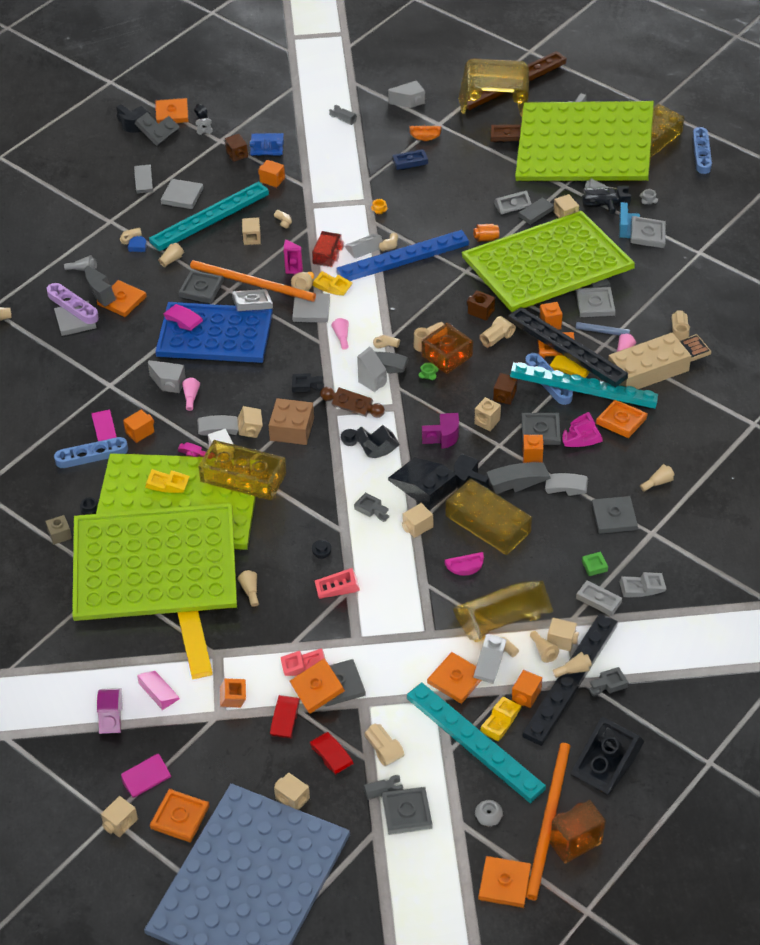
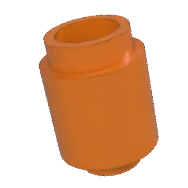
(486, 232)

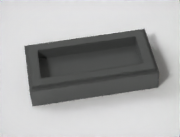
(536, 211)

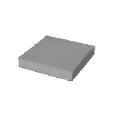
(182, 193)
(648, 232)
(252, 300)
(595, 302)
(312, 311)
(69, 323)

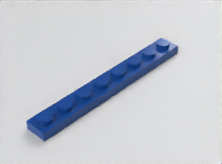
(403, 256)

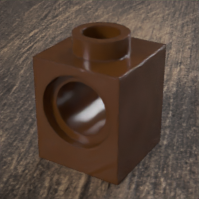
(236, 147)
(481, 305)
(505, 389)

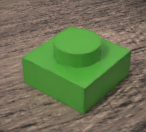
(594, 564)

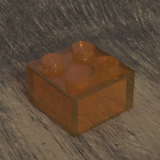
(447, 348)
(577, 831)

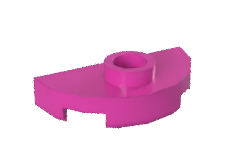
(191, 450)
(465, 564)

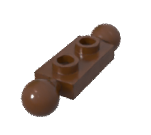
(352, 402)

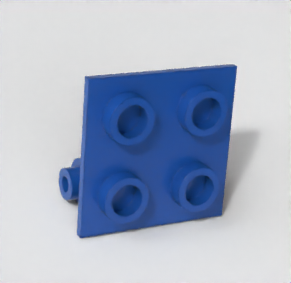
(266, 144)

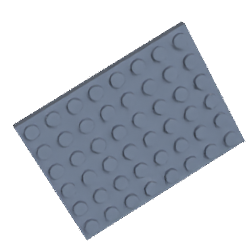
(249, 875)

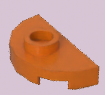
(425, 133)

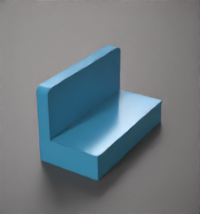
(625, 221)

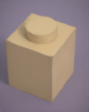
(251, 231)
(417, 520)
(563, 634)

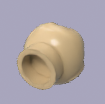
(302, 280)

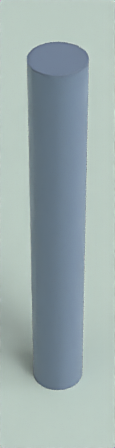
(601, 329)

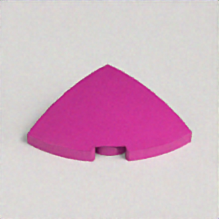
(582, 432)

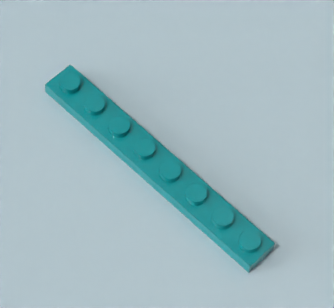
(208, 216)
(584, 385)
(476, 742)

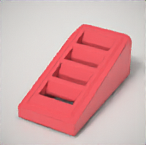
(345, 588)

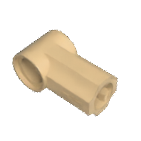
(680, 325)
(499, 329)
(421, 333)
(386, 748)

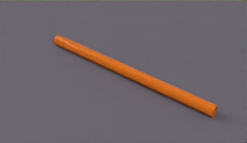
(253, 280)
(550, 812)

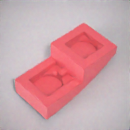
(296, 663)

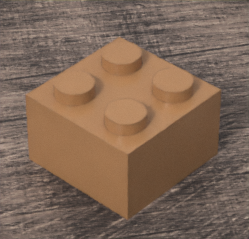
(291, 421)

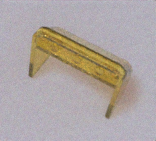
(494, 76)
(503, 607)

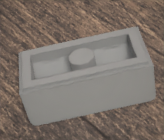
(512, 202)
(364, 245)

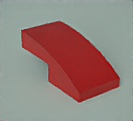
(284, 716)
(332, 752)

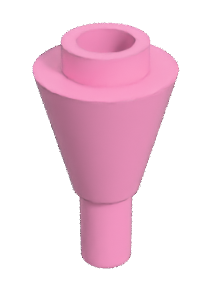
(340, 328)
(625, 341)
(190, 389)

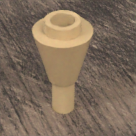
(661, 476)
(249, 583)
(547, 650)
(578, 664)

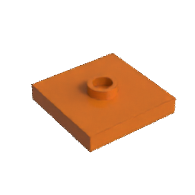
(175, 108)
(126, 298)
(621, 418)
(454, 677)
(317, 685)
(179, 815)
(504, 881)

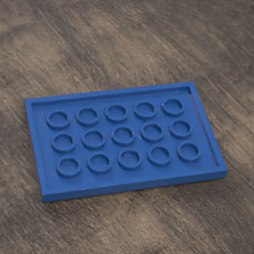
(220, 336)

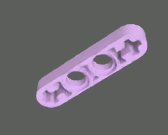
(87, 313)

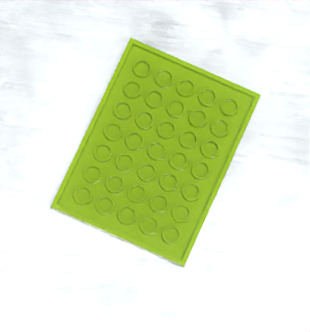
(585, 141)
(547, 260)
(126, 491)
(154, 562)

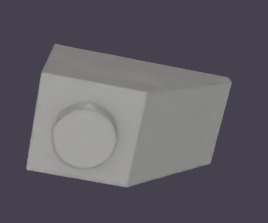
(407, 95)
(371, 370)
(167, 375)
(490, 658)

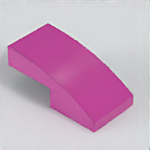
(183, 316)
(103, 425)

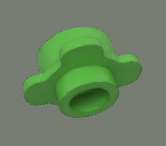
(428, 371)

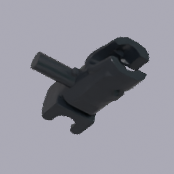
(606, 196)

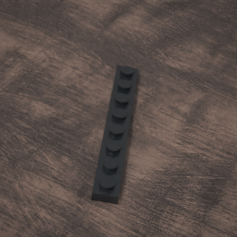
(568, 347)
(567, 684)

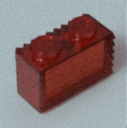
(327, 249)

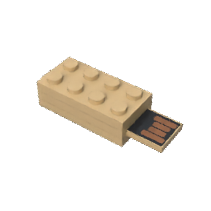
(658, 359)

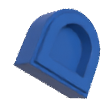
(137, 244)

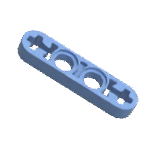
(702, 150)
(555, 392)
(90, 449)

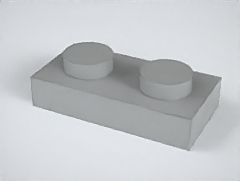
(599, 598)

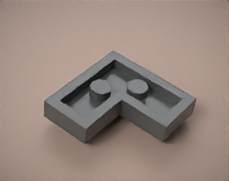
(157, 132)

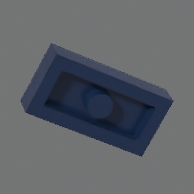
(410, 159)

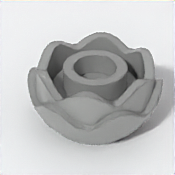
(485, 818)

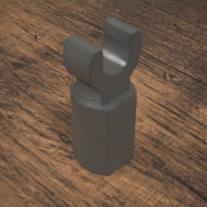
(343, 114)
(375, 789)

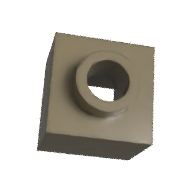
(58, 529)

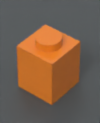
(271, 173)
(551, 314)
(139, 425)
(532, 448)
(526, 689)
(232, 693)

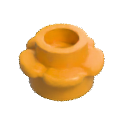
(379, 206)

